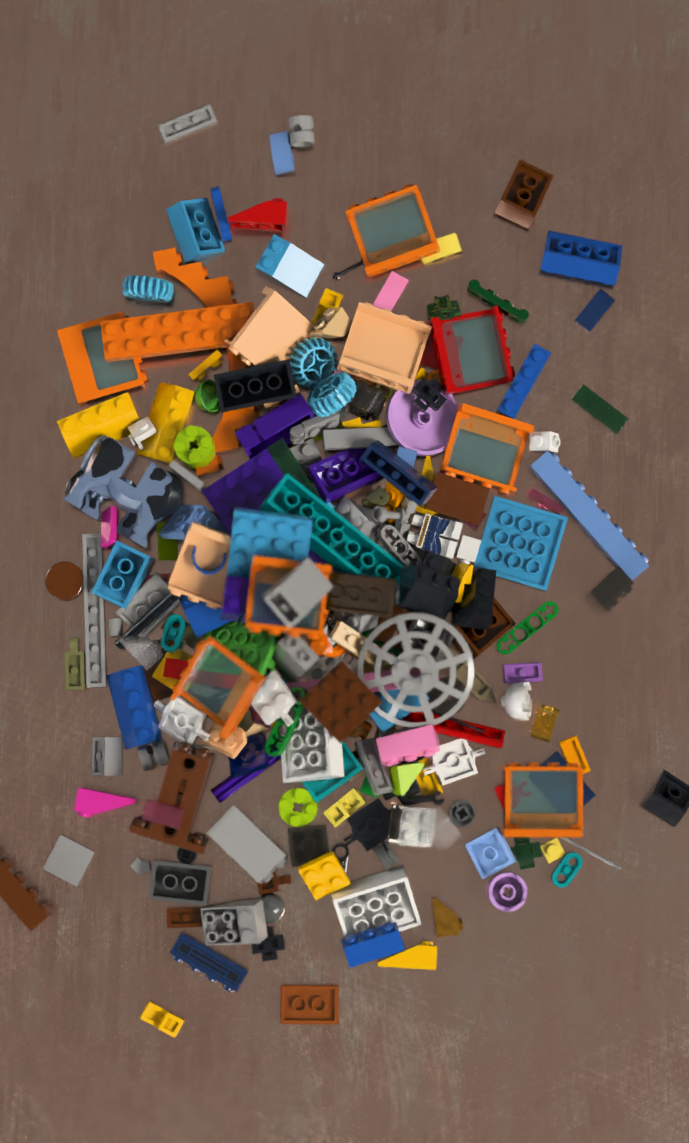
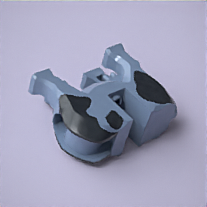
(102, 478)

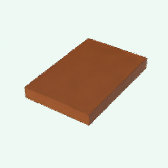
(309, 1004)

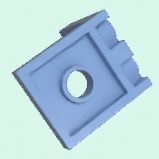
(180, 521)

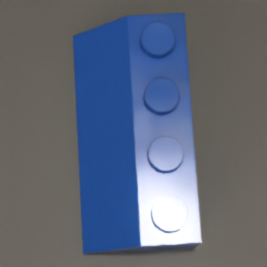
(581, 258)
(201, 616)
(134, 707)

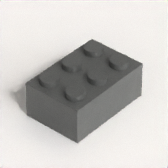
(180, 882)

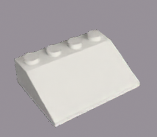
(310, 751)
(376, 901)

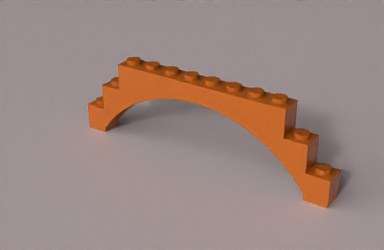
(211, 293)

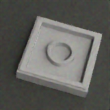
(68, 860)

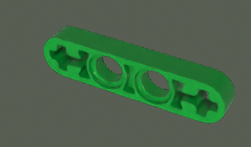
(529, 630)
(281, 745)

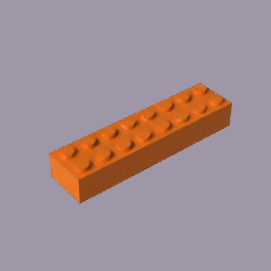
(173, 332)

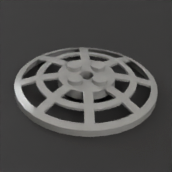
(424, 661)

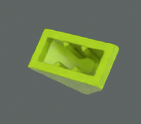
(404, 775)

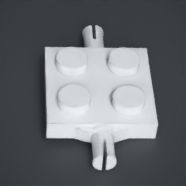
(274, 700)
(182, 720)
(454, 761)

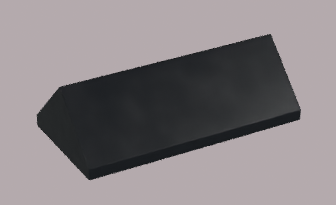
(255, 386)

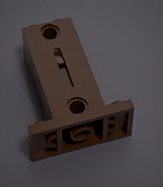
(182, 789)

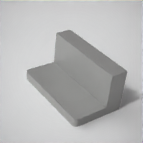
(107, 756)

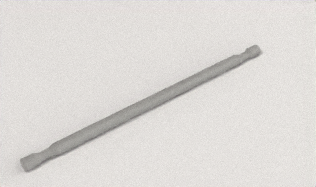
(590, 852)

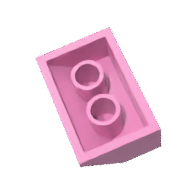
(408, 745)

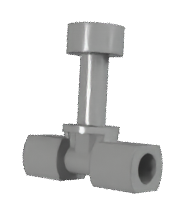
(400, 515)

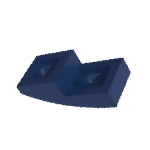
(595, 309)

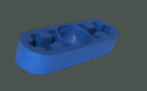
(221, 214)

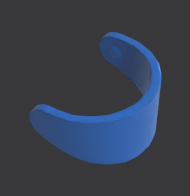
(209, 572)

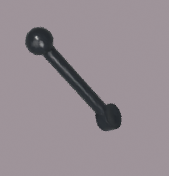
(336, 275)

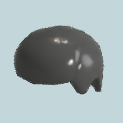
(273, 907)

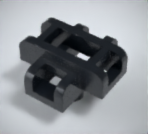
(430, 396)
(268, 945)

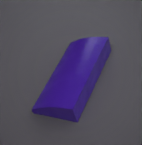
(342, 474)

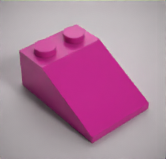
(95, 802)

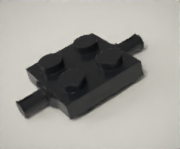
(370, 825)

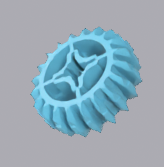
(147, 289)
(307, 360)
(331, 394)

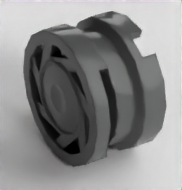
(462, 813)
(386, 855)

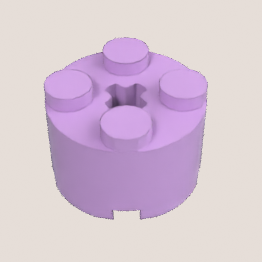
(518, 891)

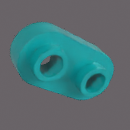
(173, 634)
(566, 869)

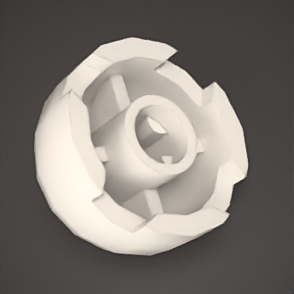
(518, 701)

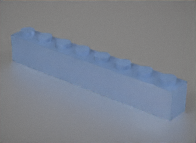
(588, 515)

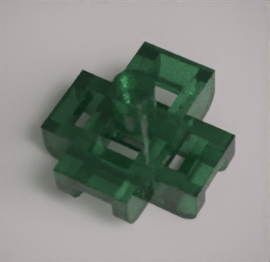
(442, 310)
(525, 852)

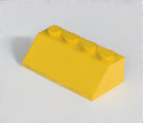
(169, 417)
(106, 418)

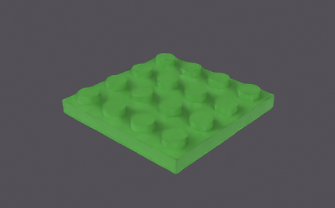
(251, 647)

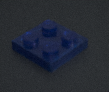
(251, 757)

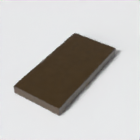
(361, 594)

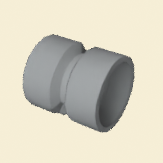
(301, 131)
(153, 755)

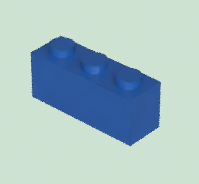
(372, 944)

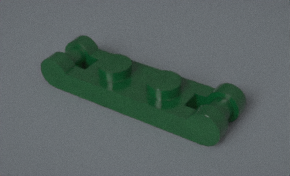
(490, 298)

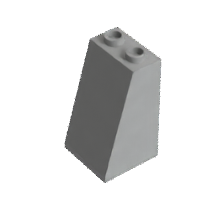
(293, 658)
(248, 845)

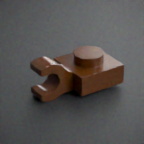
(272, 885)

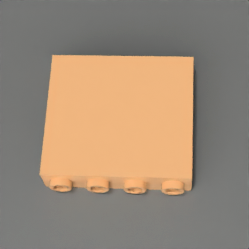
(271, 332)
(384, 347)
(209, 554)

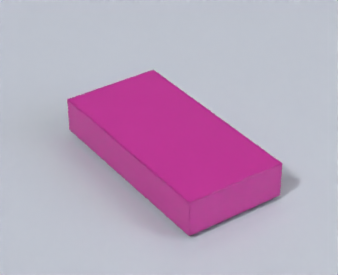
(108, 526)

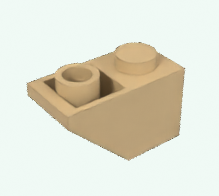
(332, 325)

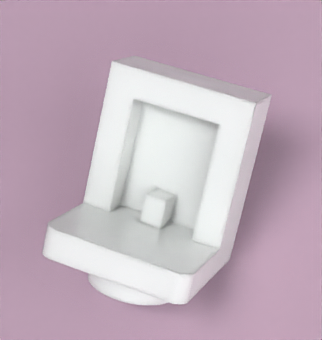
(141, 431)
(544, 441)

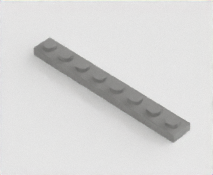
(93, 612)

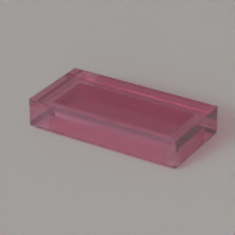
(163, 813)

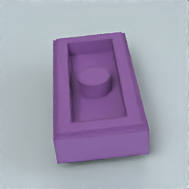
(522, 672)

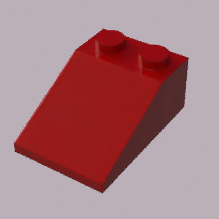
(264, 216)

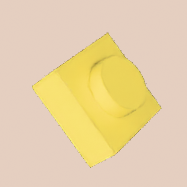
(552, 850)

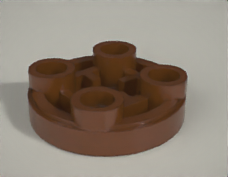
(64, 580)

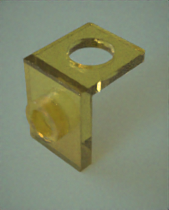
(544, 723)

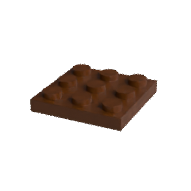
(340, 702)

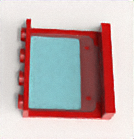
(471, 351)

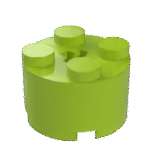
(194, 457)
(293, 817)

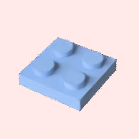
(490, 853)

